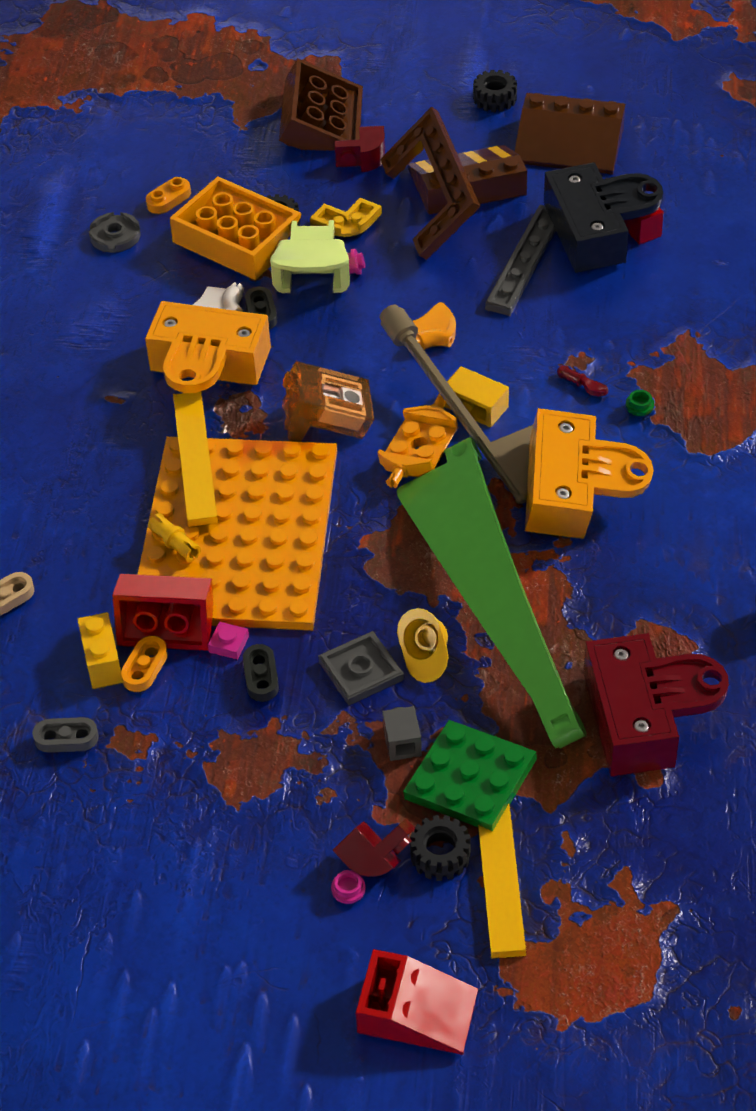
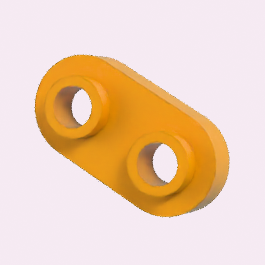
(168, 195)
(142, 666)

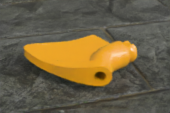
(436, 327)

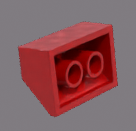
(163, 607)

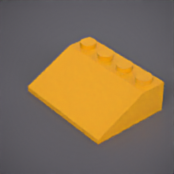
(233, 226)

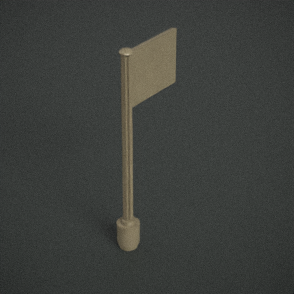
(507, 454)

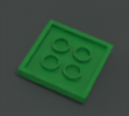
(470, 775)

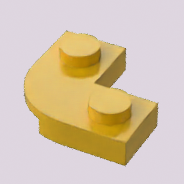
(349, 223)

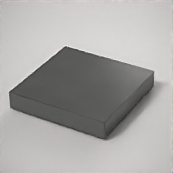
(361, 668)

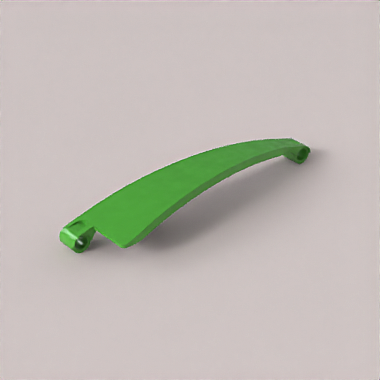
(464, 533)

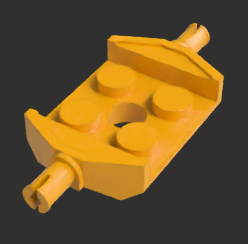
(424, 427)

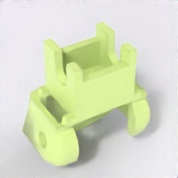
(310, 252)

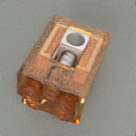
(326, 402)

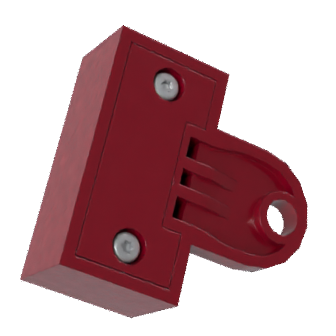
(641, 695)

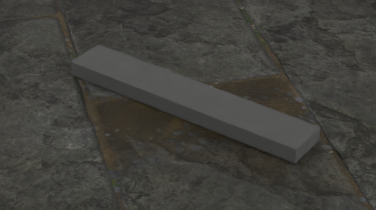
(521, 264)

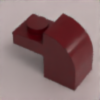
(362, 152)
(368, 854)

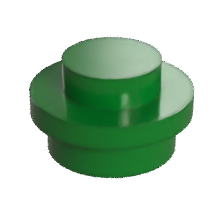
(640, 403)

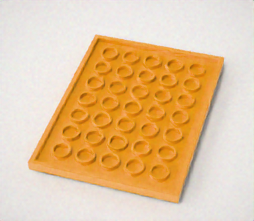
(267, 534)

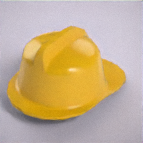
(423, 644)

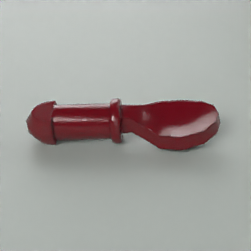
(592, 387)

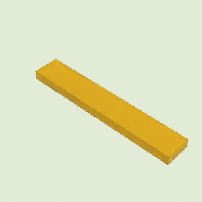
(195, 459)
(502, 889)

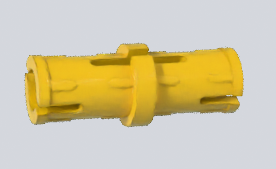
(174, 537)

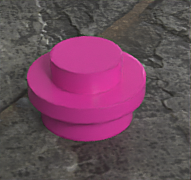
(356, 262)
(348, 887)

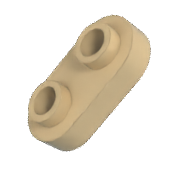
(8, 591)

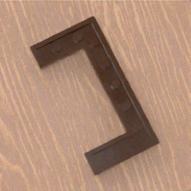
(431, 135)

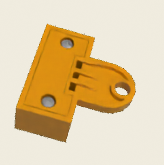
(207, 345)
(573, 466)

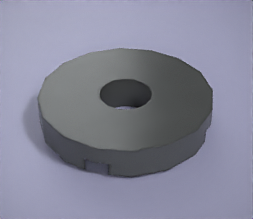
(124, 239)

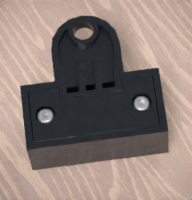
(592, 212)

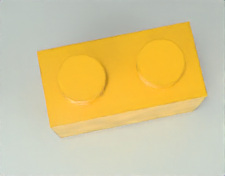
(480, 395)
(100, 650)

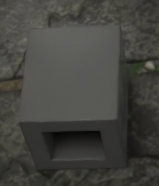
(402, 733)

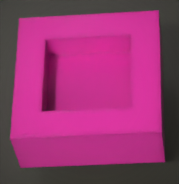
(228, 640)

